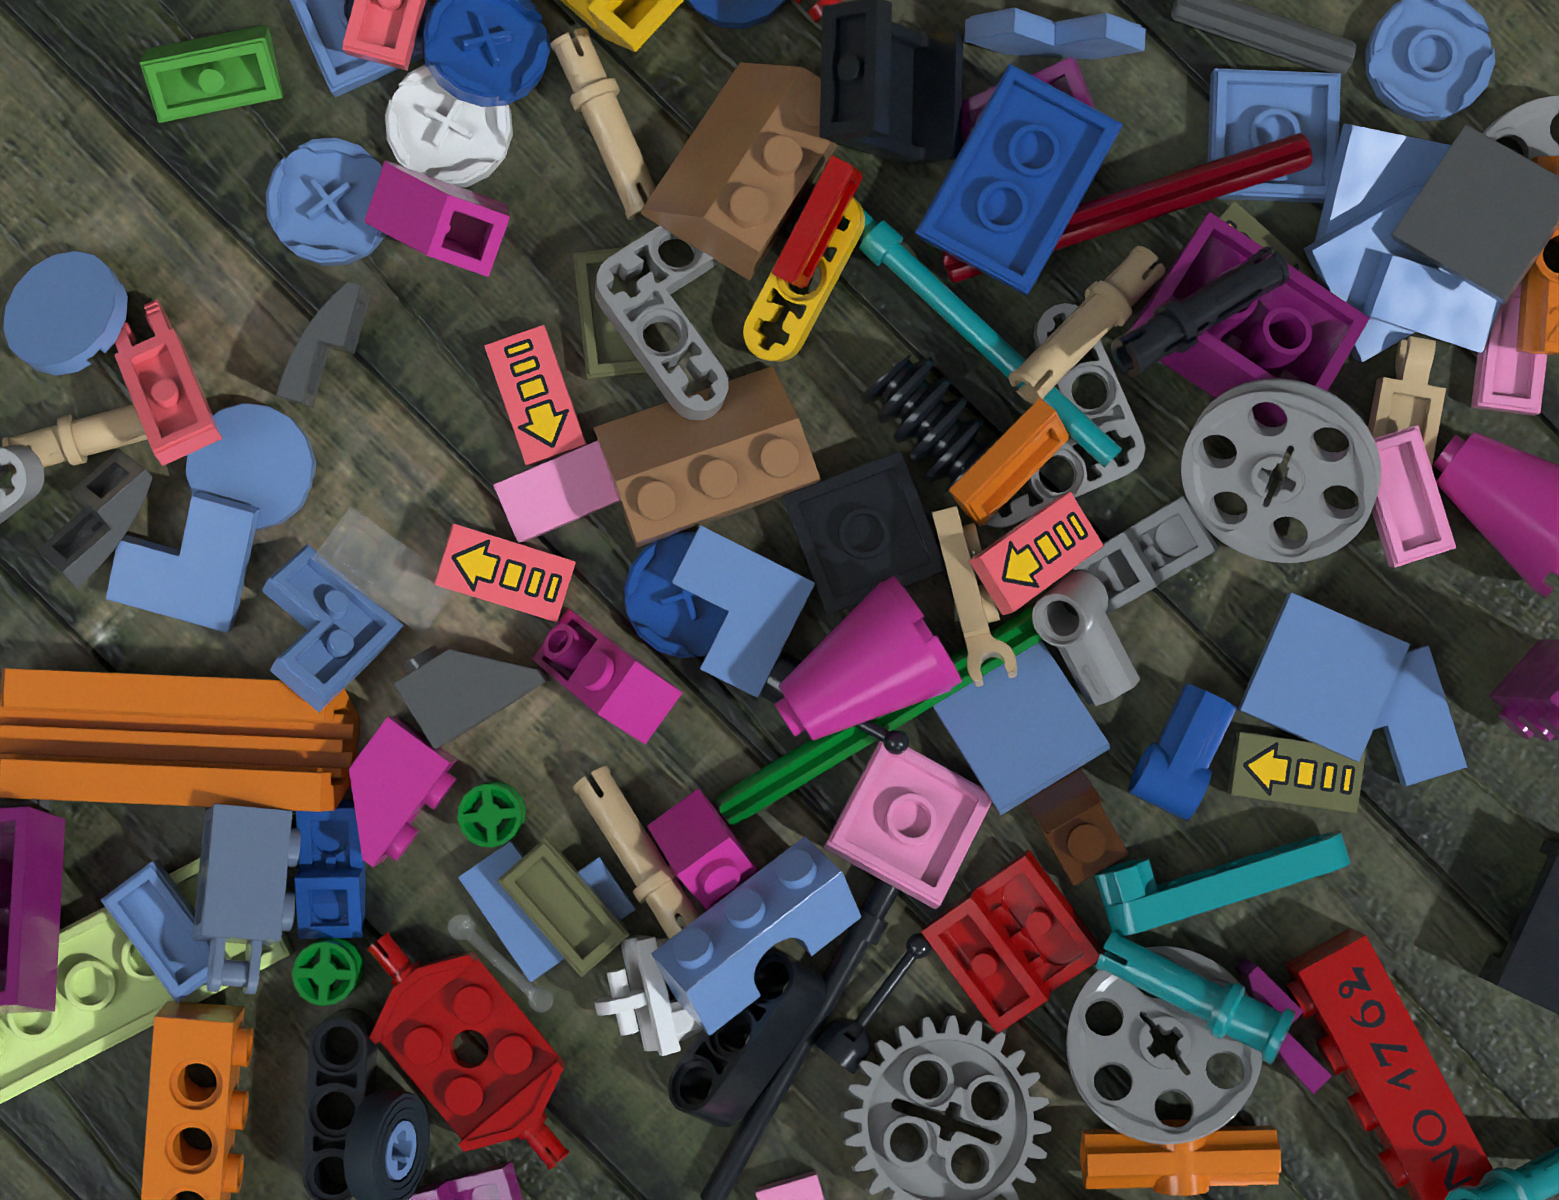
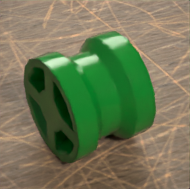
(480, 815)
(315, 971)

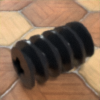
(929, 419)

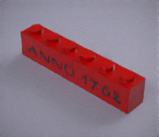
(1387, 1067)

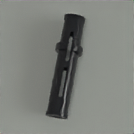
(1181, 322)

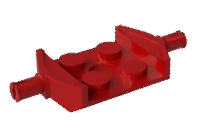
(480, 1100)

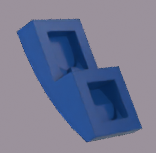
(330, 875)

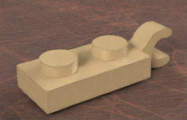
(1409, 398)
(972, 601)

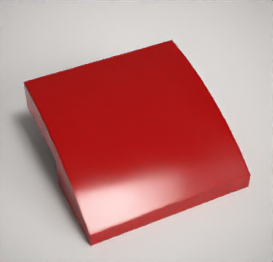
(1012, 941)

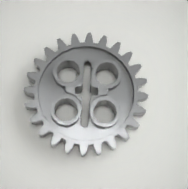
(962, 1066)

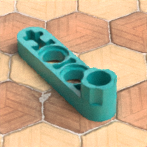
(1139, 904)

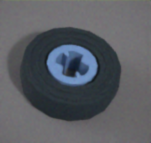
(387, 1146)

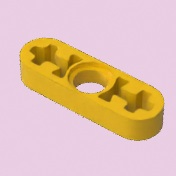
(794, 325)

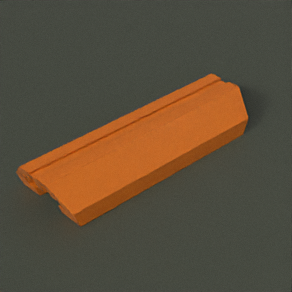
(172, 740)

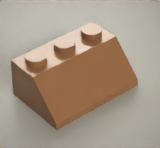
(745, 166)
(696, 471)

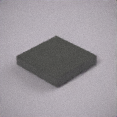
(1483, 214)

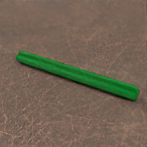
(824, 753)

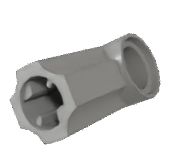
(1085, 640)

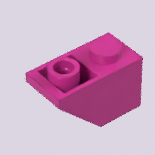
(438, 218)
(606, 676)
(392, 785)
(702, 849)

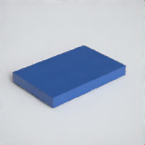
(1018, 180)

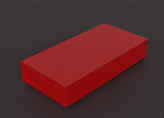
(818, 222)

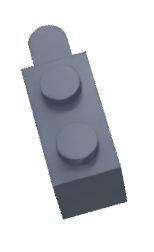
(243, 888)

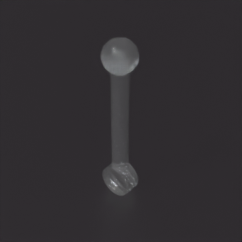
(463, 927)

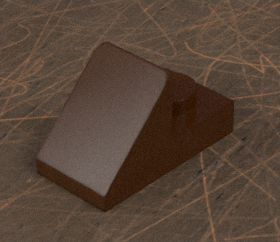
(1076, 826)

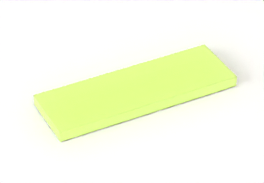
(101, 997)

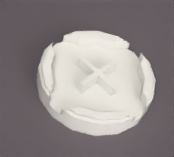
(443, 134)

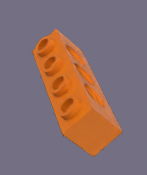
(185, 1036)

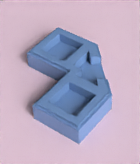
(1027, 34)

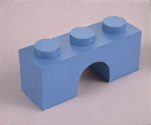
(716, 955)

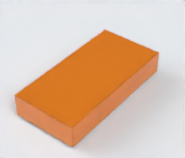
(1010, 462)

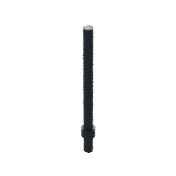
(839, 972)

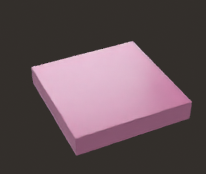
(909, 823)

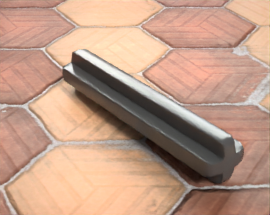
(1268, 33)

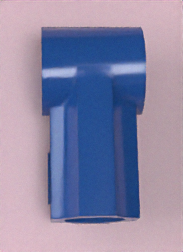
(1175, 768)

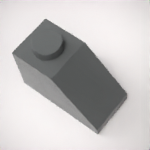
(461, 690)

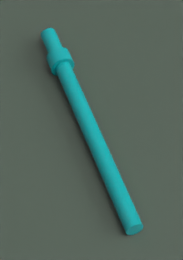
(884, 246)

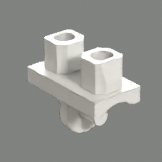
(659, 1019)

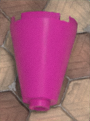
(1509, 500)
(867, 667)

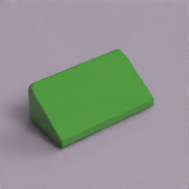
(212, 73)

